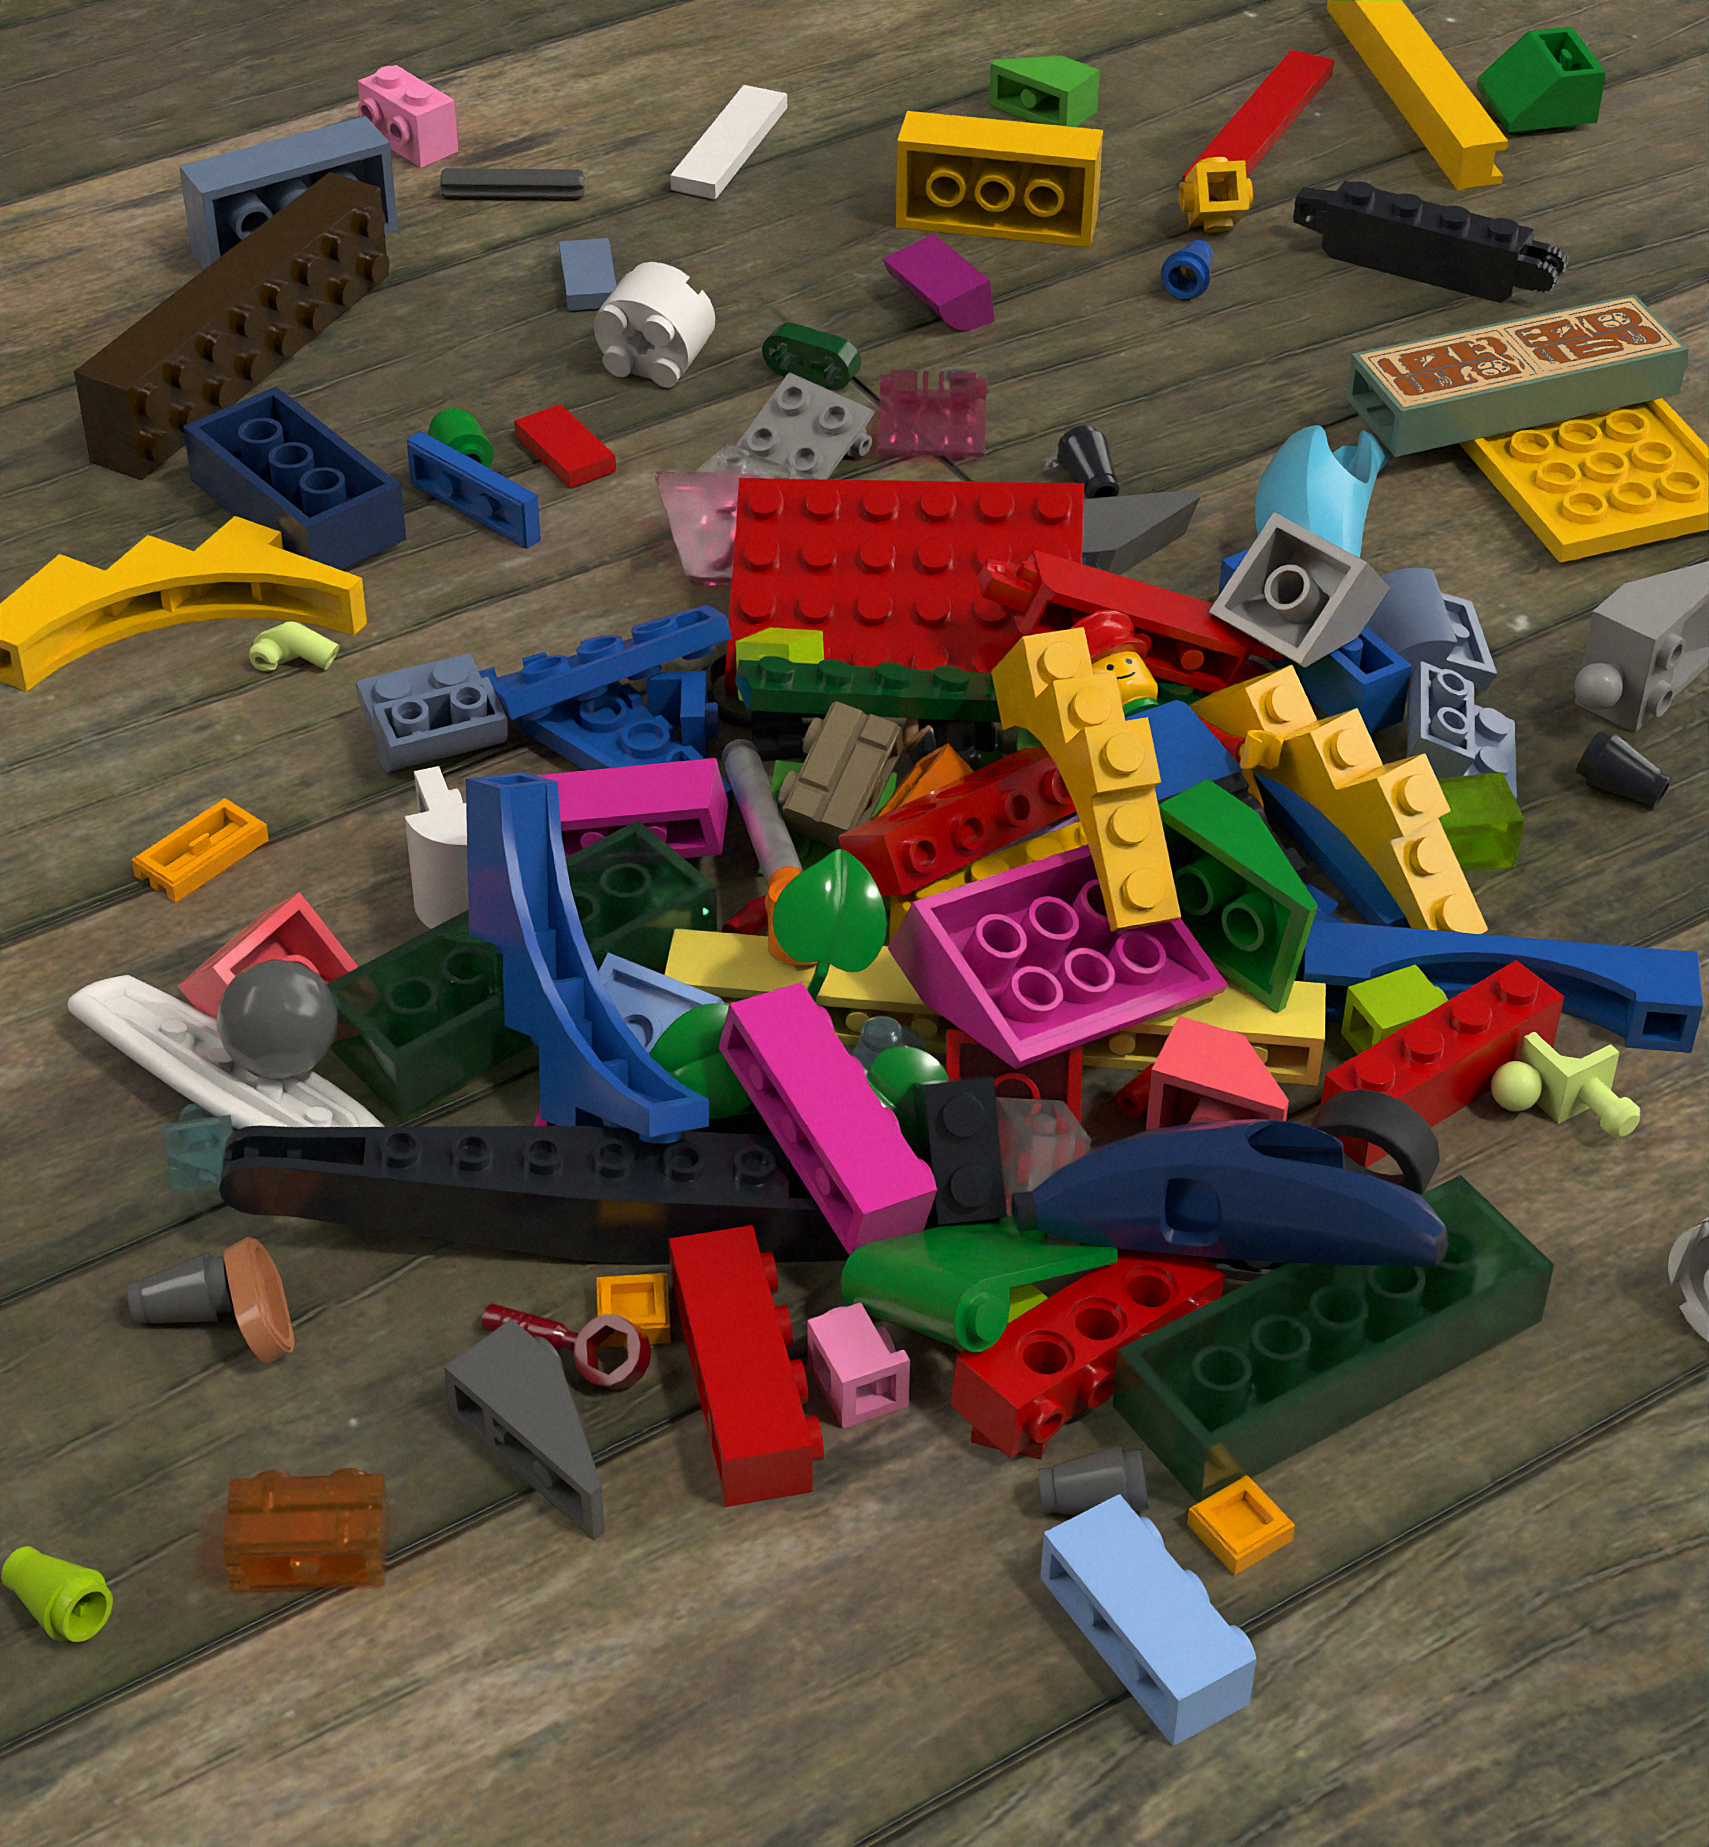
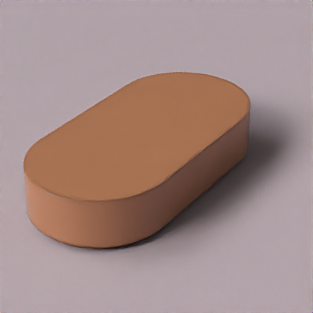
(259, 1300)

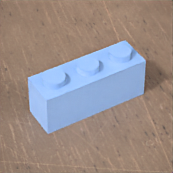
(1148, 1619)

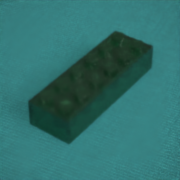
(436, 1004)
(1324, 1346)

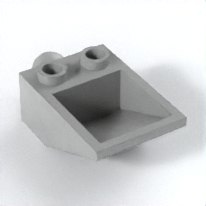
(1646, 646)

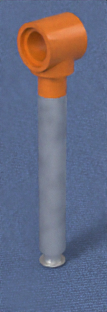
(765, 828)

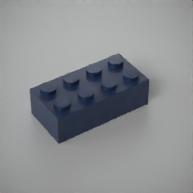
(297, 477)

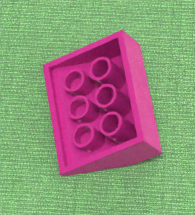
(1034, 962)

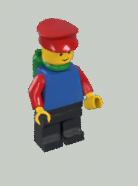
(1184, 743)

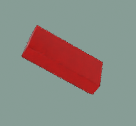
(565, 446)

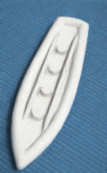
(188, 1055)

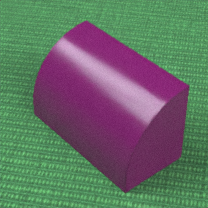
(943, 282)

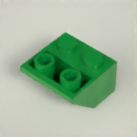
(1544, 82)

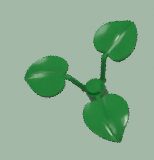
(820, 916)

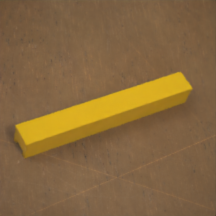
(1424, 88)

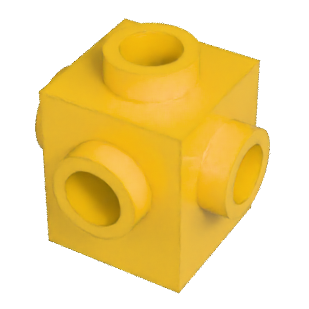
(1227, 183)

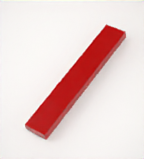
(1269, 110)

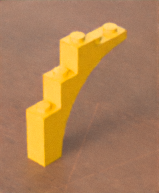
(157, 585)
(1105, 764)
(1381, 808)

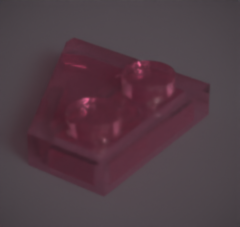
(702, 521)

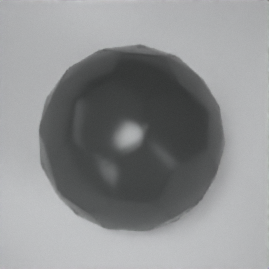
(277, 1019)

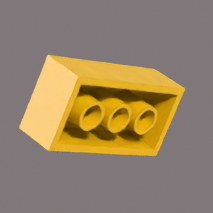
(998, 178)

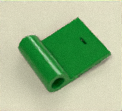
(959, 1277)

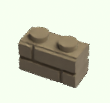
(842, 774)

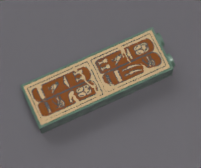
(1515, 374)

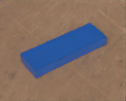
(474, 489)

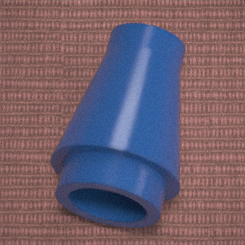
(1188, 270)

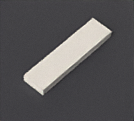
(728, 142)

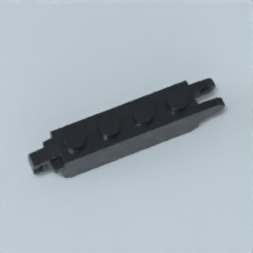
(1428, 241)

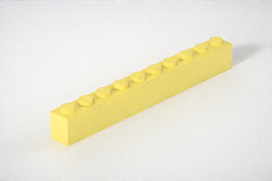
(742, 968)

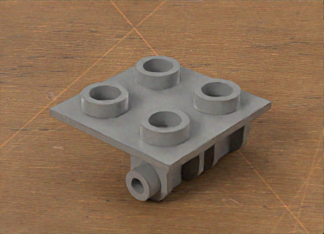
(808, 428)

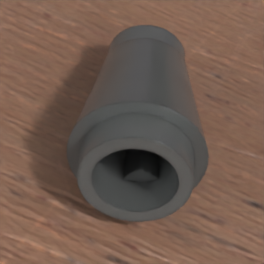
(183, 1293)
(1093, 1479)

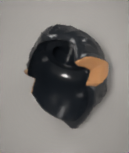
(974, 741)

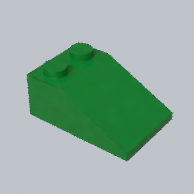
(1237, 890)

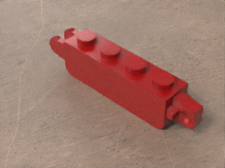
(1180, 632)

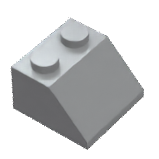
(1299, 593)

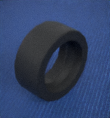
(1387, 1125)

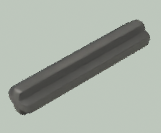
(512, 183)

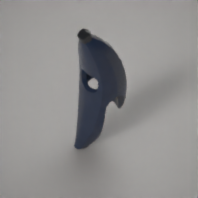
(1237, 1195)

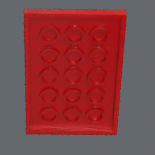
(891, 564)

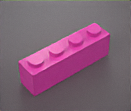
(674, 800)
(827, 1117)

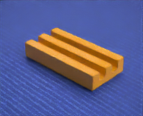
(207, 854)

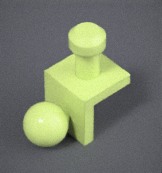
(1565, 1086)

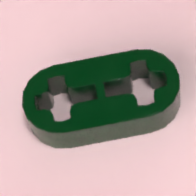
(811, 355)

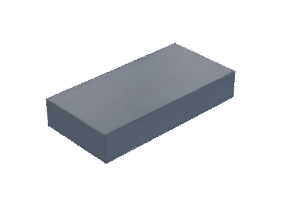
(587, 273)

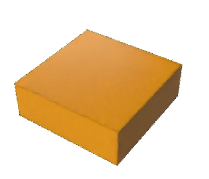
(639, 1299)
(1240, 1525)

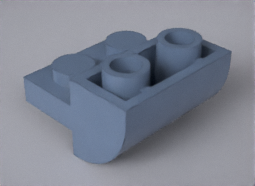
(1432, 626)
(431, 712)
(1455, 731)

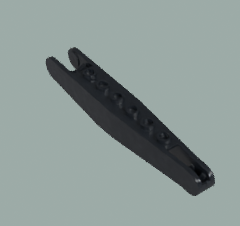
(532, 1187)

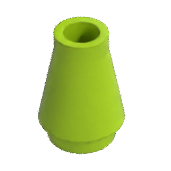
(61, 1595)

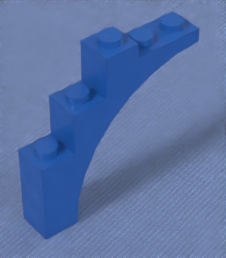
(553, 992)

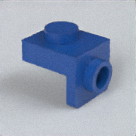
(683, 702)

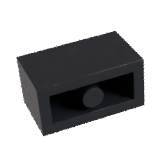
(961, 1148)

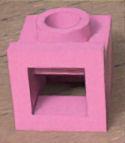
(856, 1365)

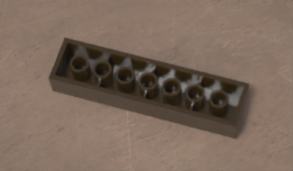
(232, 325)

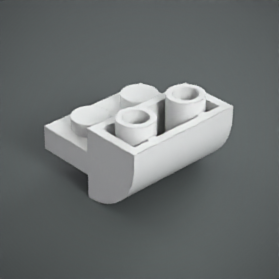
(438, 849)

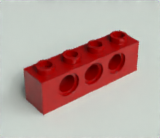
(960, 821)
(1067, 1347)

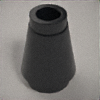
(1088, 460)
(1622, 770)

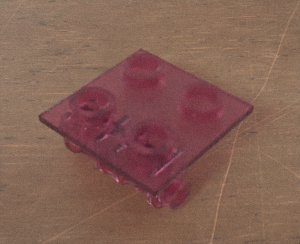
(932, 420)

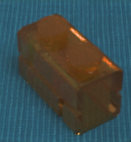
(307, 1530)

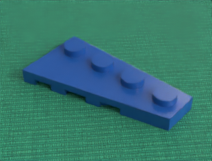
(605, 660)
(611, 733)

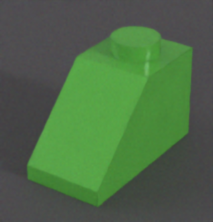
(1045, 89)

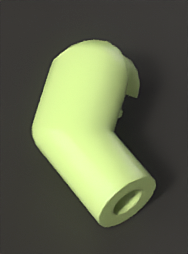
(289, 642)

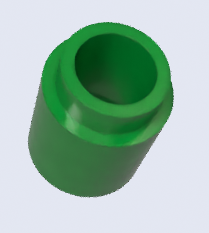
(463, 433)

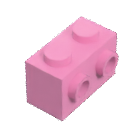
(409, 115)

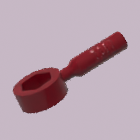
(584, 1343)

